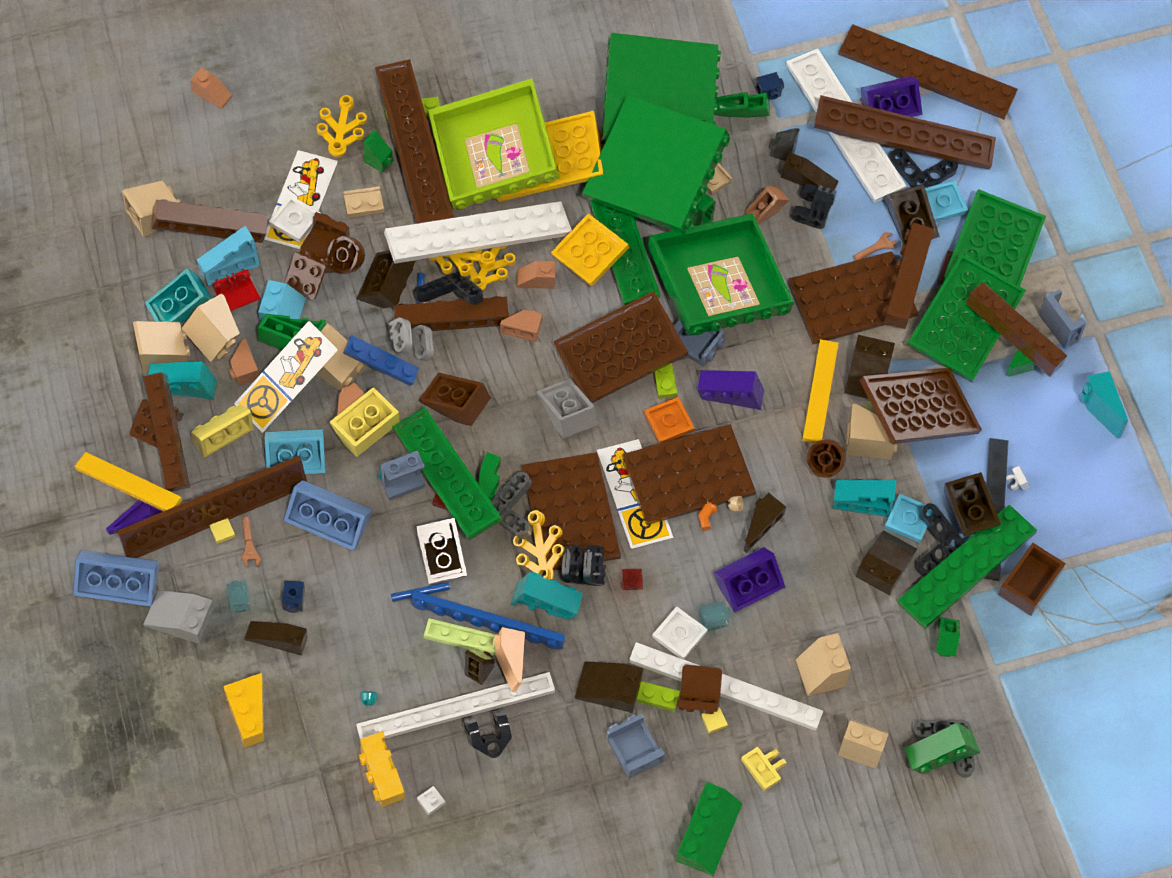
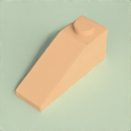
(509, 654)

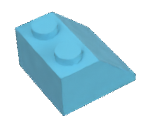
(281, 300)

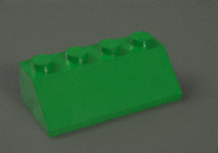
(709, 829)

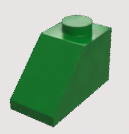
(377, 152)
(1020, 364)
(948, 637)

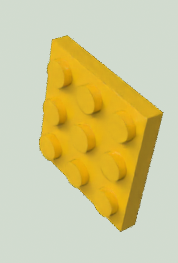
(590, 250)

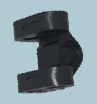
(821, 201)
(588, 574)
(503, 727)

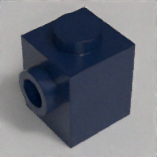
(769, 84)
(293, 596)

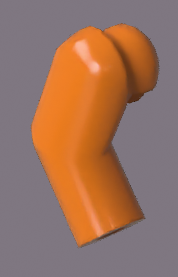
(704, 515)

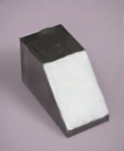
(784, 143)

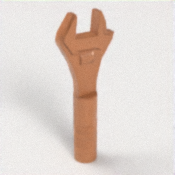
(882, 243)
(250, 552)

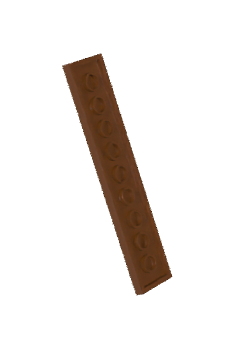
(930, 71)
(905, 132)
(414, 142)
(211, 508)

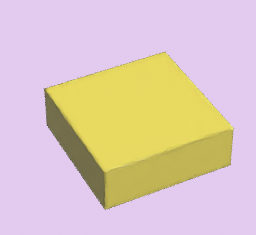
(222, 531)
(714, 721)

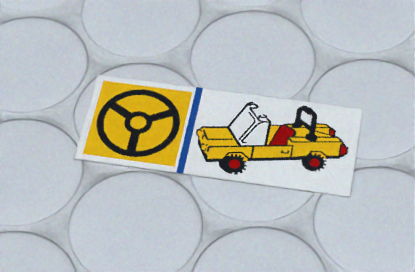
(306, 182)
(286, 375)
(625, 499)

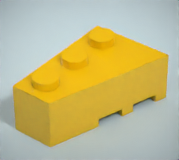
(246, 705)
(381, 770)

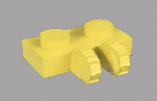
(761, 769)

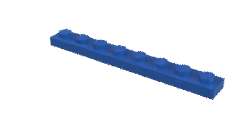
(481, 618)

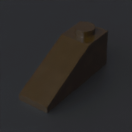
(803, 171)
(766, 515)
(278, 636)
(478, 665)

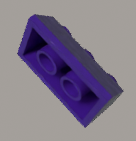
(895, 96)
(750, 579)

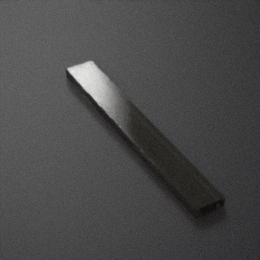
(996, 482)

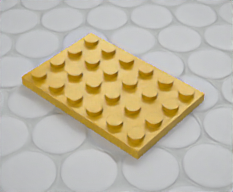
(575, 151)

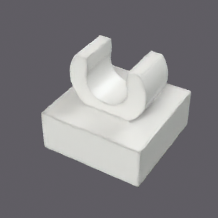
(1020, 479)
(431, 800)

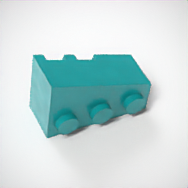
(188, 378)
(865, 496)
(547, 595)

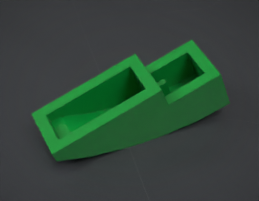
(743, 105)
(488, 477)

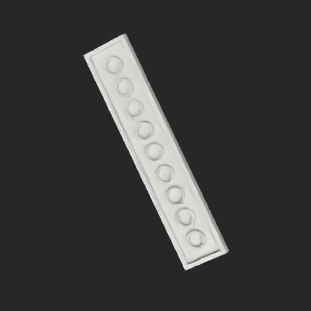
(863, 156)
(477, 232)

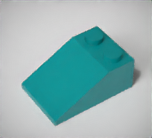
(178, 298)
(1104, 402)

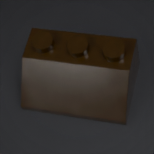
(385, 281)

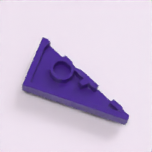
(134, 514)

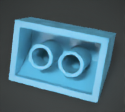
(303, 443)

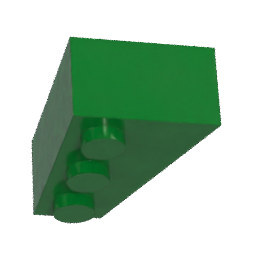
(281, 329)
(942, 748)

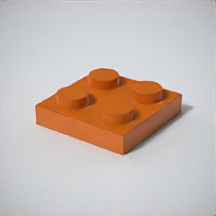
(669, 420)

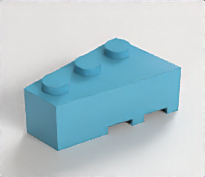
(229, 257)

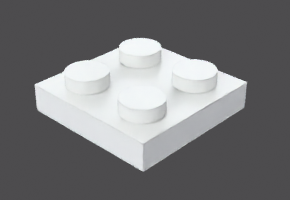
(293, 218)
(679, 633)

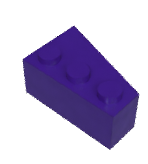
(731, 388)

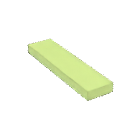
(459, 636)

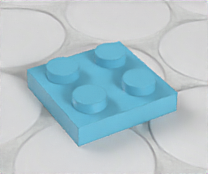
(946, 201)
(906, 519)

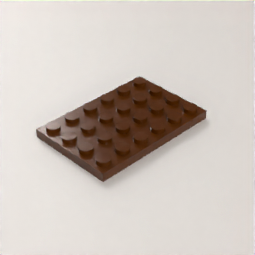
(845, 297)
(621, 347)
(920, 405)
(688, 474)
(576, 500)

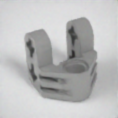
(406, 339)

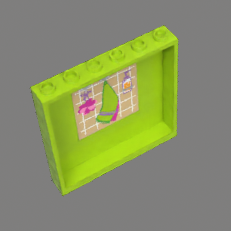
(493, 144)

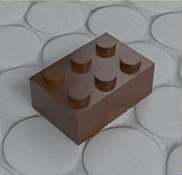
(1031, 579)

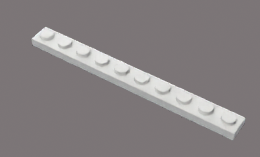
(731, 688)
(457, 707)

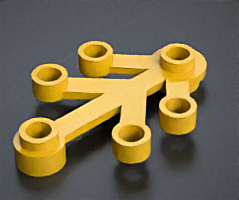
(341, 127)
(456, 259)
(481, 276)
(541, 548)

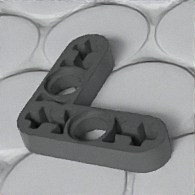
(506, 511)
(926, 724)

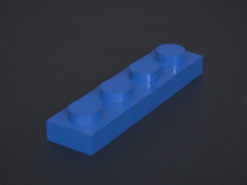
(380, 360)

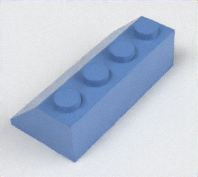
(327, 515)
(115, 578)

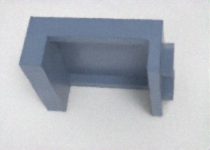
(1059, 322)
(703, 346)
(402, 475)
(634, 746)

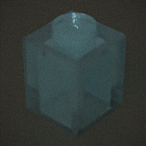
(238, 596)
(715, 616)

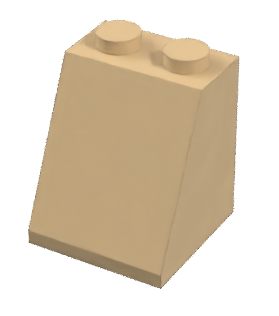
(140, 202)
(212, 328)
(160, 343)
(340, 368)
(867, 436)
(824, 665)
(863, 743)

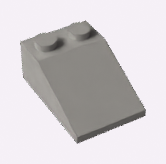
(567, 408)
(180, 615)

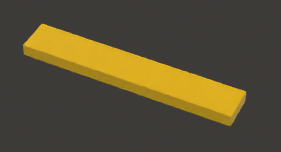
(820, 391)
(127, 482)

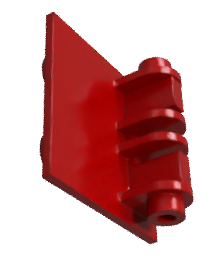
(237, 290)

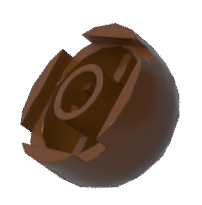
(346, 254)
(826, 458)

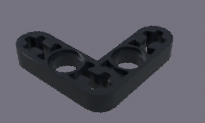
(918, 175)
(453, 282)
(944, 538)

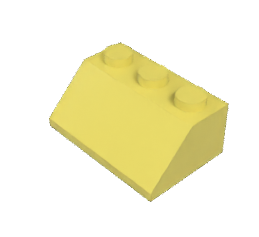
(365, 422)
(222, 429)

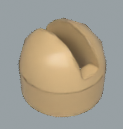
(736, 503)

